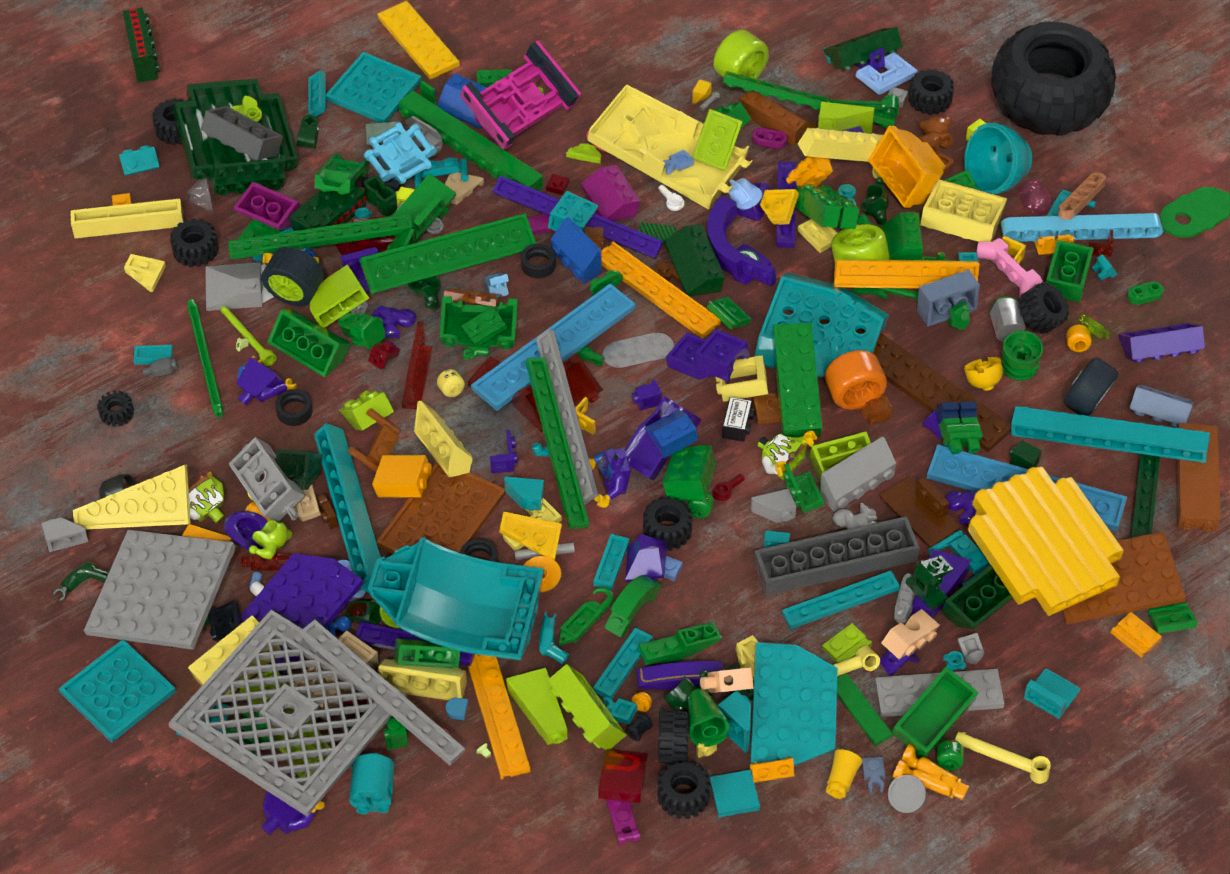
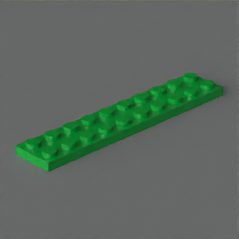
(447, 253)

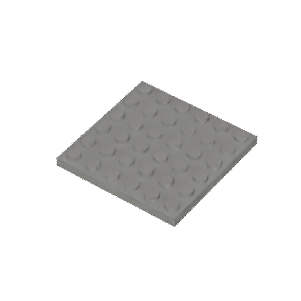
(160, 589)

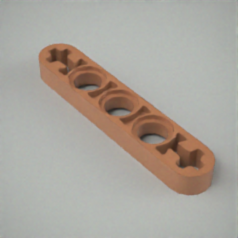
(1082, 196)

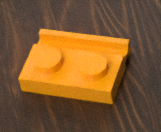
(1136, 634)

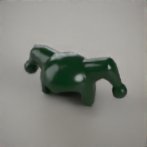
(876, 201)
(428, 291)
(678, 697)

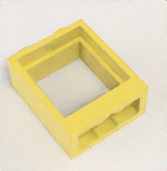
(745, 389)

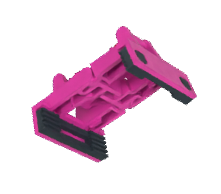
(523, 99)

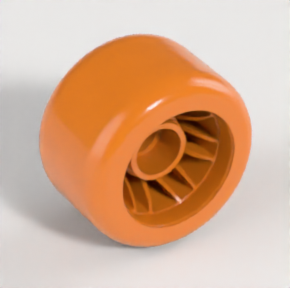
(855, 379)

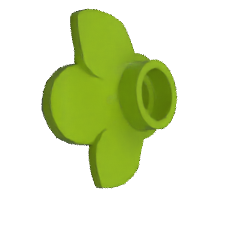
(249, 108)

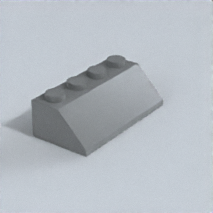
(857, 474)

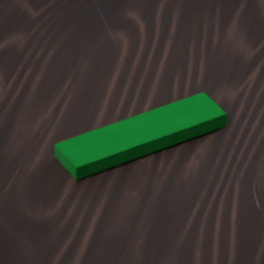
(862, 711)

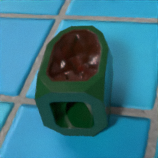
(364, 612)

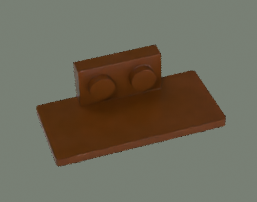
(924, 509)

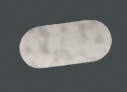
(637, 350)

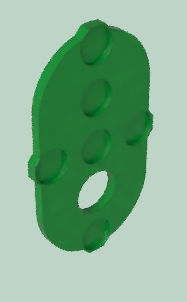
(1203, 207)

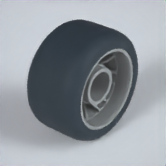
(1091, 387)

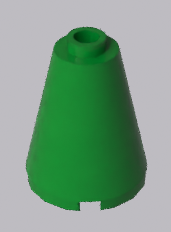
(706, 720)

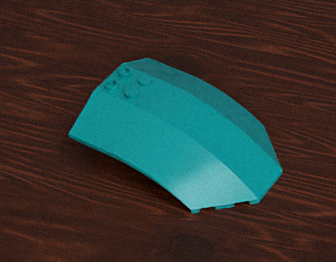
(459, 599)

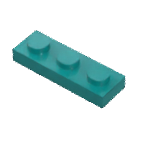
(317, 93)
(611, 561)

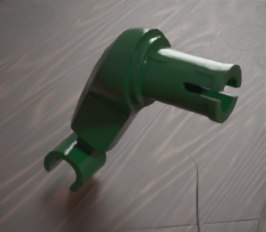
(81, 573)

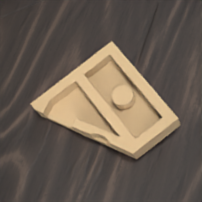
(462, 188)
(308, 506)

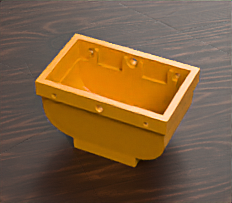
(907, 166)

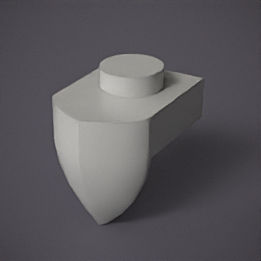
(971, 648)

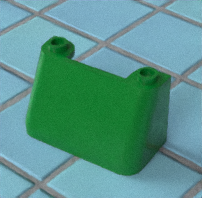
(455, 315)

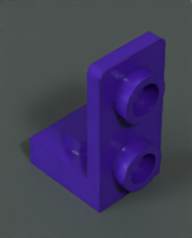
(505, 463)

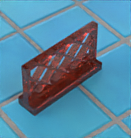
(417, 370)

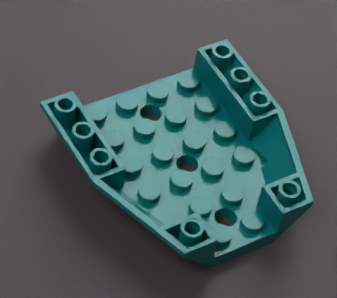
(818, 300)

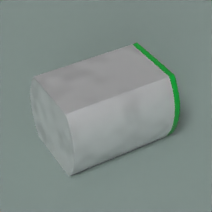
(1006, 317)

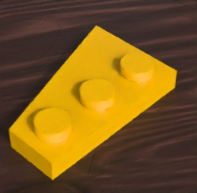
(532, 533)

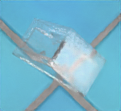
(200, 196)

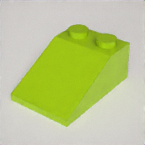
(844, 117)

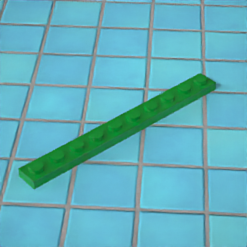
(799, 97)
(320, 236)
(557, 443)

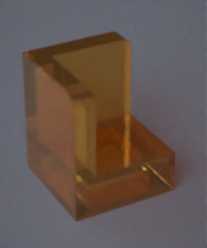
(595, 235)

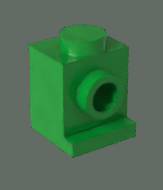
(395, 734)

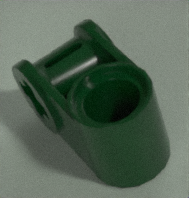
(308, 132)

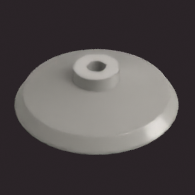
(906, 793)

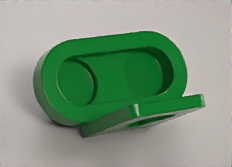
(612, 277)

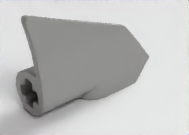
(430, 133)

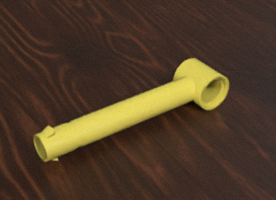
(859, 661)
(1008, 757)

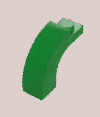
(632, 598)

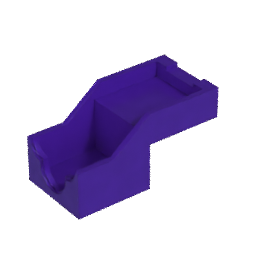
(707, 357)
(642, 451)

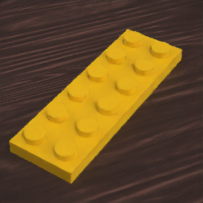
(418, 40)

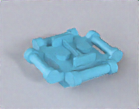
(400, 153)

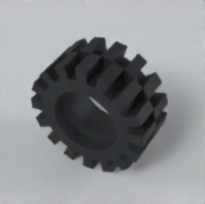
(112, 400)

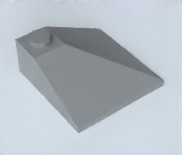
(233, 286)

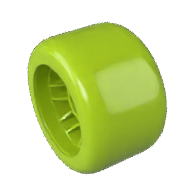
(741, 54)
(862, 243)

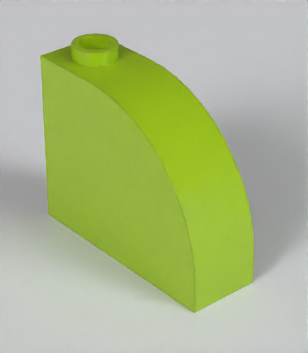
(337, 296)

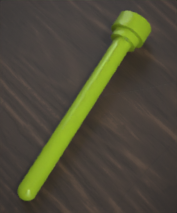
(267, 356)

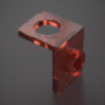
(1103, 248)

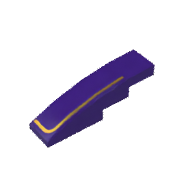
(670, 675)

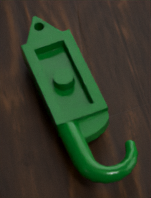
(585, 617)

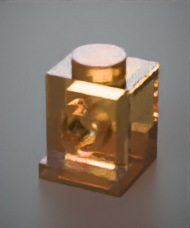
(877, 410)

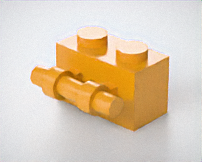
(810, 171)

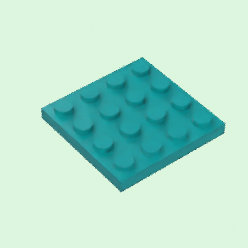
(373, 87)
(117, 690)

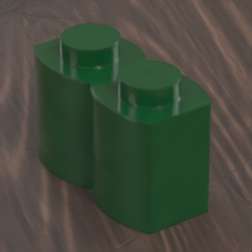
(380, 195)

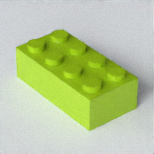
(586, 708)

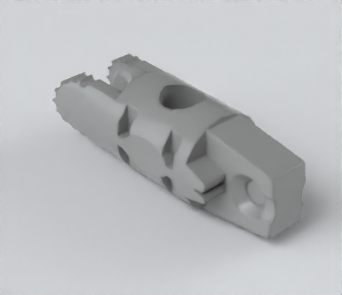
(904, 602)

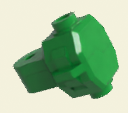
(363, 329)

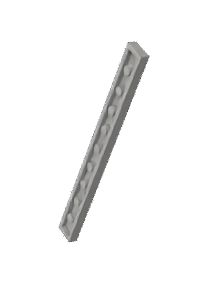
(549, 350)
(382, 692)

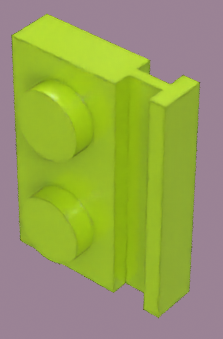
(845, 644)

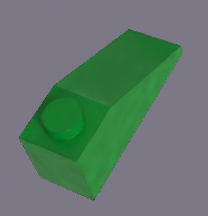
(425, 654)

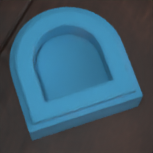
(457, 708)

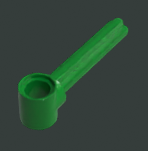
(888, 105)

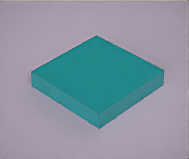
(734, 793)

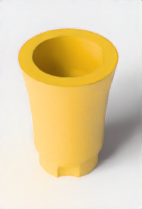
(842, 773)

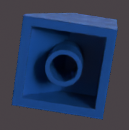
(672, 433)

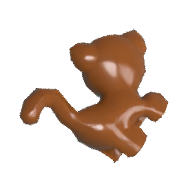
(936, 132)

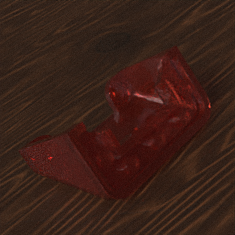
(580, 382)

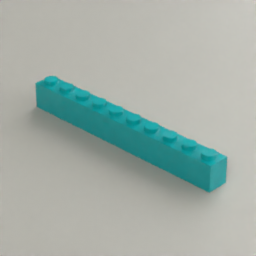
(1110, 434)
(348, 502)

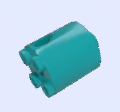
(372, 783)

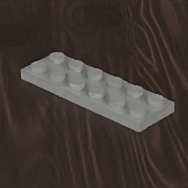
(899, 693)

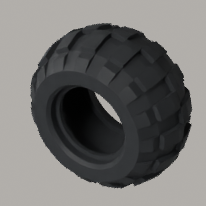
(1050, 103)

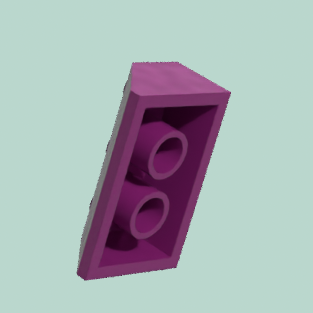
(611, 193)
(266, 206)

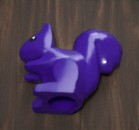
(393, 317)
(962, 501)

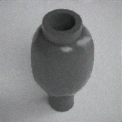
(161, 367)

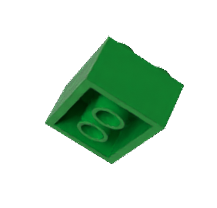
(1070, 269)
(690, 473)

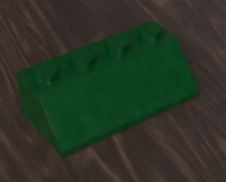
(859, 48)
(695, 261)
(977, 600)

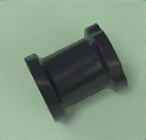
(639, 727)

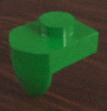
(959, 316)

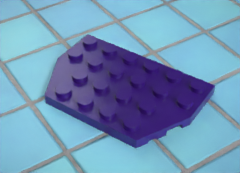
(305, 591)

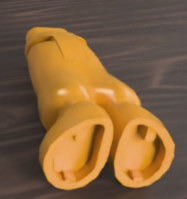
(930, 774)

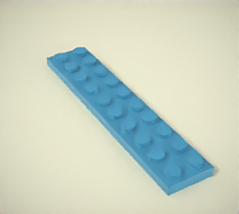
(571, 333)
(979, 473)

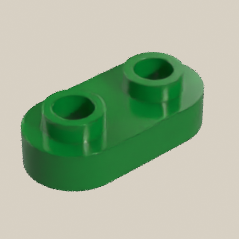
(1147, 293)

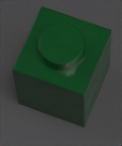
(1025, 455)

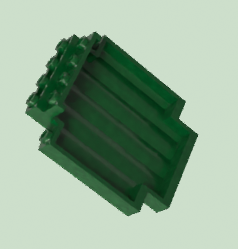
(223, 165)

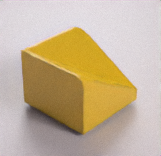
(701, 91)

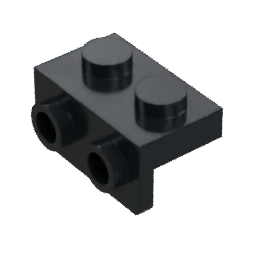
(224, 620)

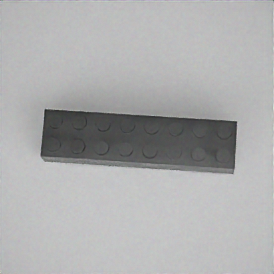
(836, 555)

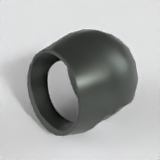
(114, 485)

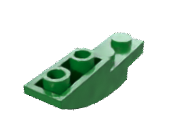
(682, 645)

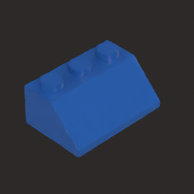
(452, 102)
(576, 251)

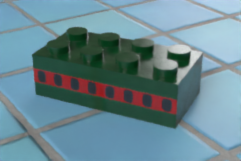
(141, 44)
(328, 209)

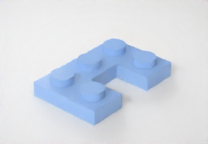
(898, 73)

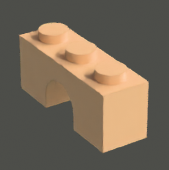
(904, 639)

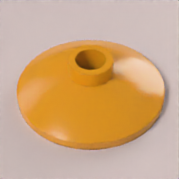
(551, 571)

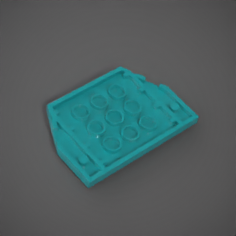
(792, 704)

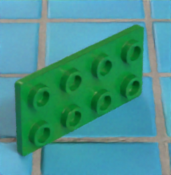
(426, 204)

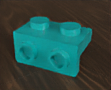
(139, 161)

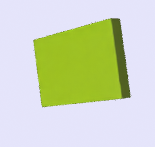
(717, 140)

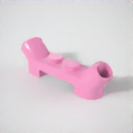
(997, 253)

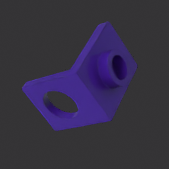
(876, 64)
(892, 663)

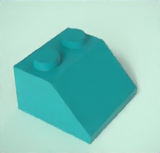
(738, 712)

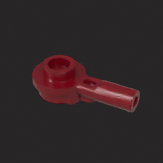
(723, 492)

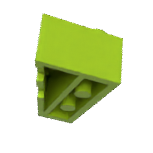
(830, 453)

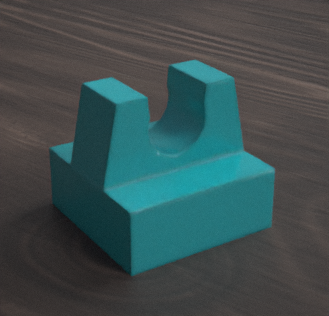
(1104, 265)

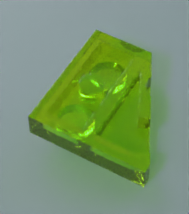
(1094, 327)

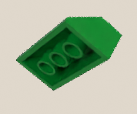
(308, 342)

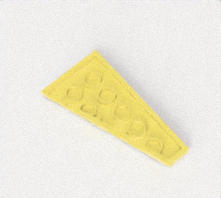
(149, 503)

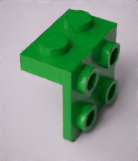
(803, 490)

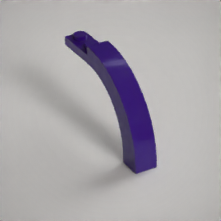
(729, 258)

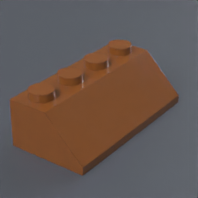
(775, 116)

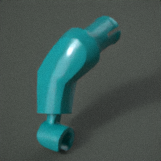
(546, 640)

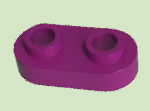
(769, 138)

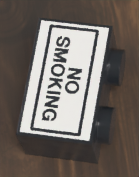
(737, 419)

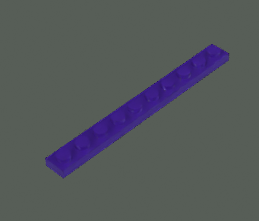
(545, 204)

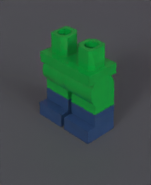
(959, 426)

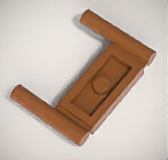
(382, 444)

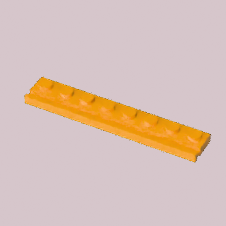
(896, 273)
(659, 291)
(498, 716)

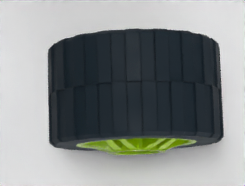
(292, 276)

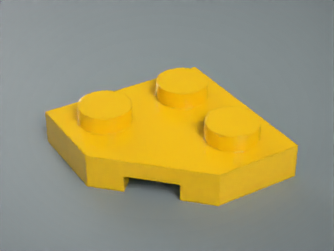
(779, 205)

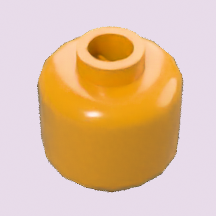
(1078, 338)

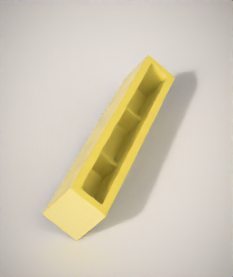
(838, 144)
(126, 218)

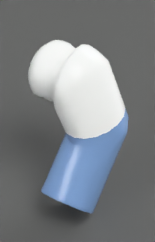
(255, 583)

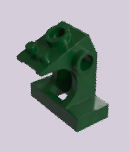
(930, 574)

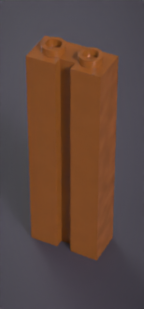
(1199, 486)

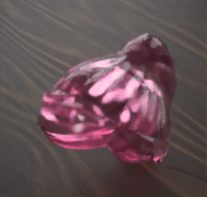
(1036, 197)

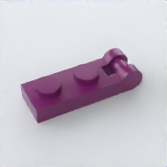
(623, 820)

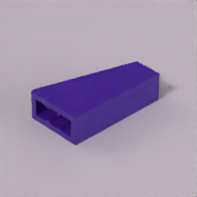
(950, 581)

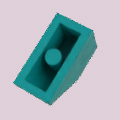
(525, 492)

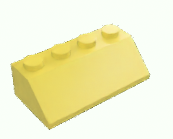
(441, 441)
(424, 680)

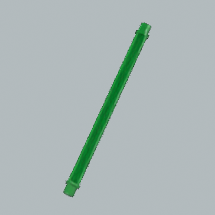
(216, 404)

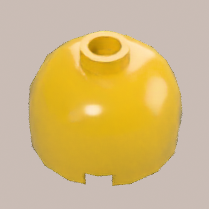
(984, 373)

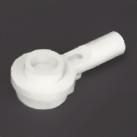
(674, 201)

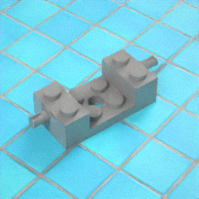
(275, 493)

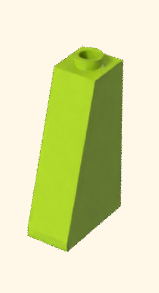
(539, 704)

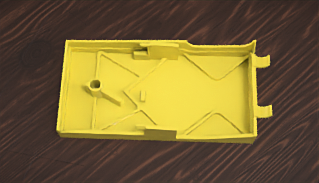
(649, 132)

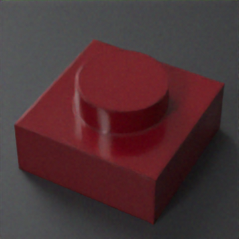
(557, 184)

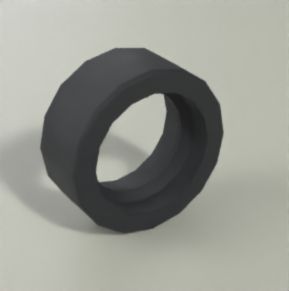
(538, 250)
(293, 419)
(480, 545)

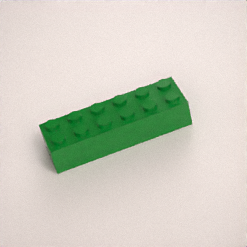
(796, 379)

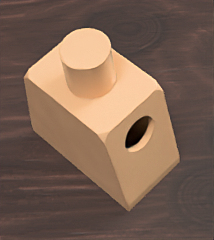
(727, 680)

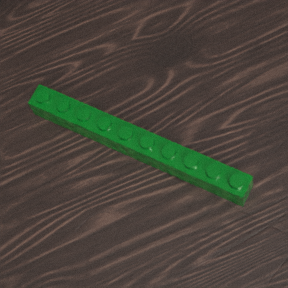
(469, 142)

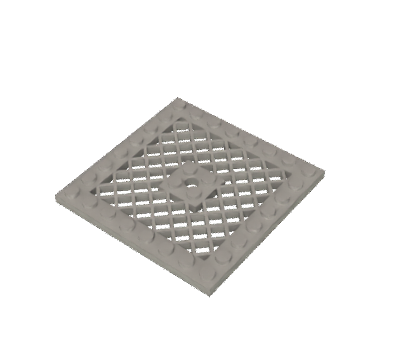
(270, 632)

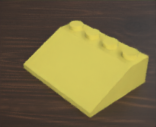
(963, 211)

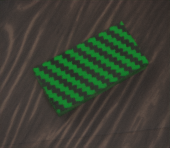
(657, 231)

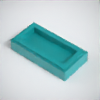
(151, 353)

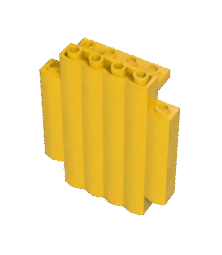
(1045, 540)

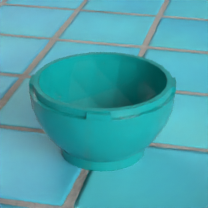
(999, 169)

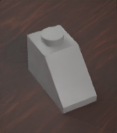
(775, 506)
(63, 534)

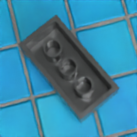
(241, 133)

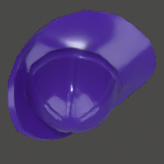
(242, 525)

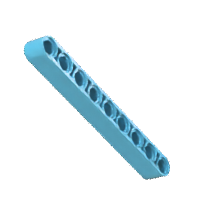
(1083, 227)

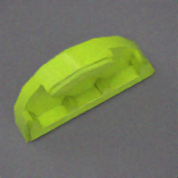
(584, 152)

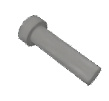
(714, 96)

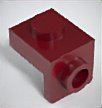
(382, 352)

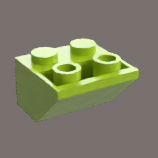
(356, 410)

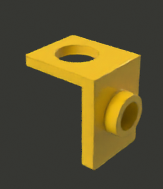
(1015, 248)
(585, 422)

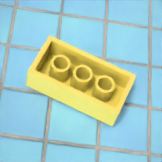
(209, 662)

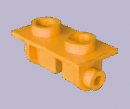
(1047, 245)
(772, 770)

